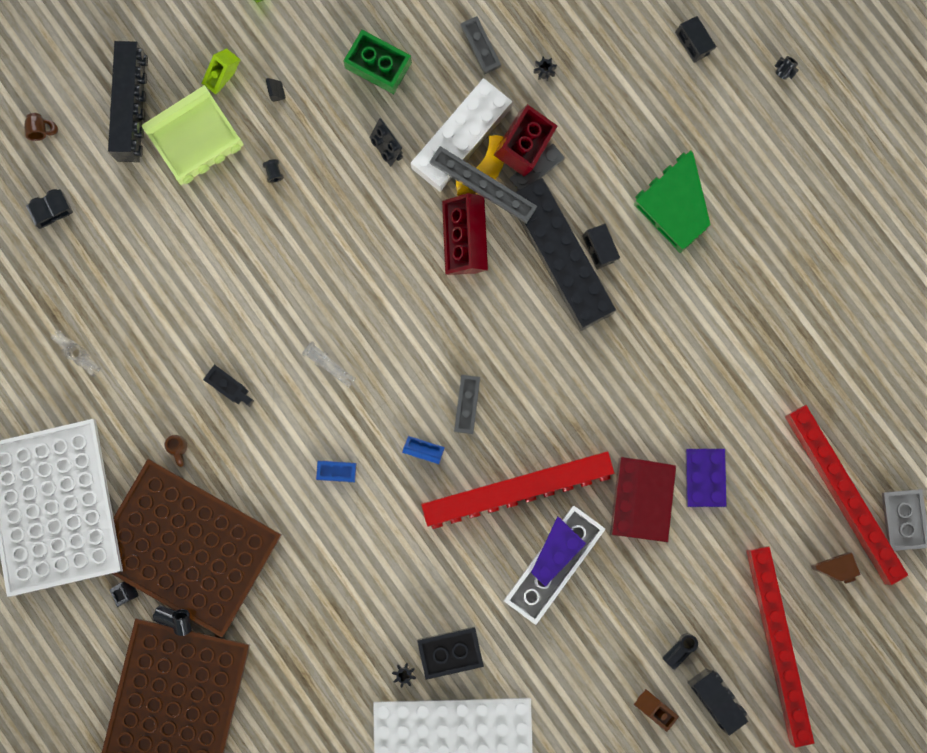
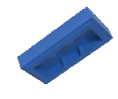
(423, 450)
(336, 471)

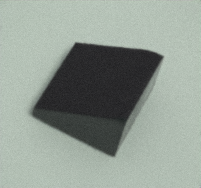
(275, 89)
(123, 593)

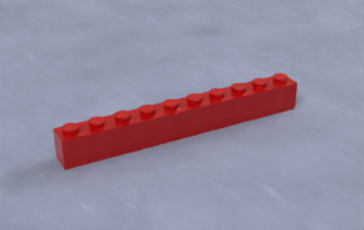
(520, 488)
(846, 496)
(780, 647)

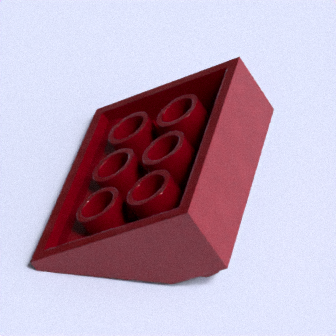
(643, 499)

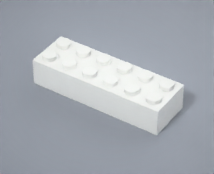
(463, 131)
(529, 594)

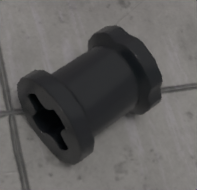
(273, 171)

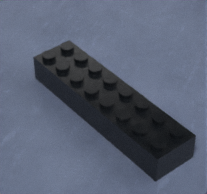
(565, 258)

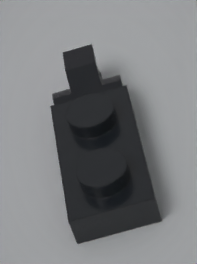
(227, 386)

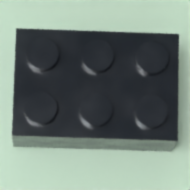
(450, 653)
(718, 701)

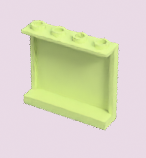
(192, 135)

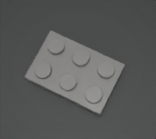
(905, 519)

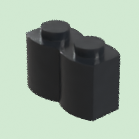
(49, 208)

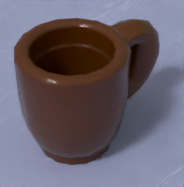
(35, 127)
(176, 446)

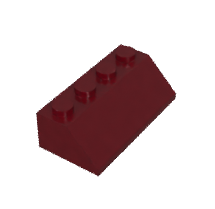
(465, 234)

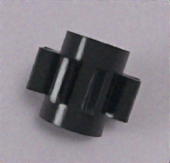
(786, 67)
(541, 72)
(399, 677)

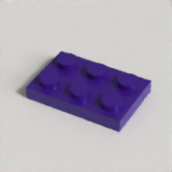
(706, 478)

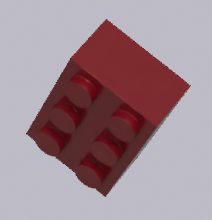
(525, 140)

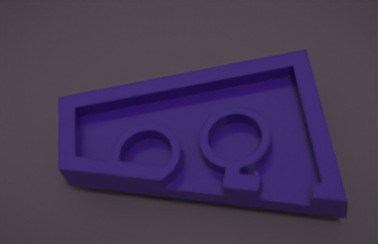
(557, 551)

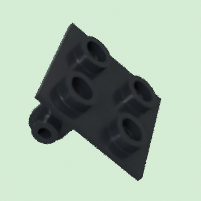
(386, 143)

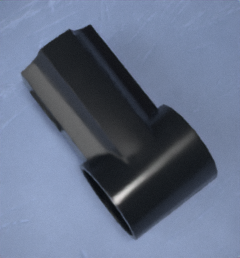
(178, 619)
(678, 652)

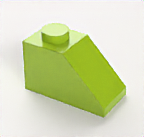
(220, 70)

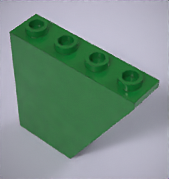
(676, 203)

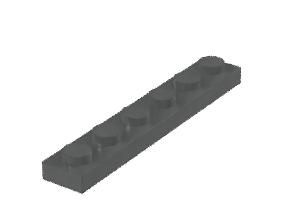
(483, 184)

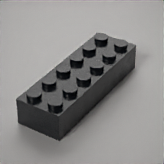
(127, 102)

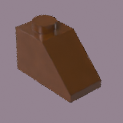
(839, 568)
(656, 710)

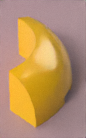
(490, 165)

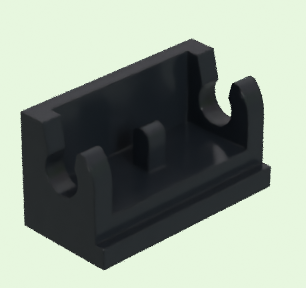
(695, 39)
(601, 246)

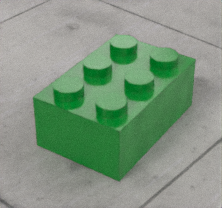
(377, 61)

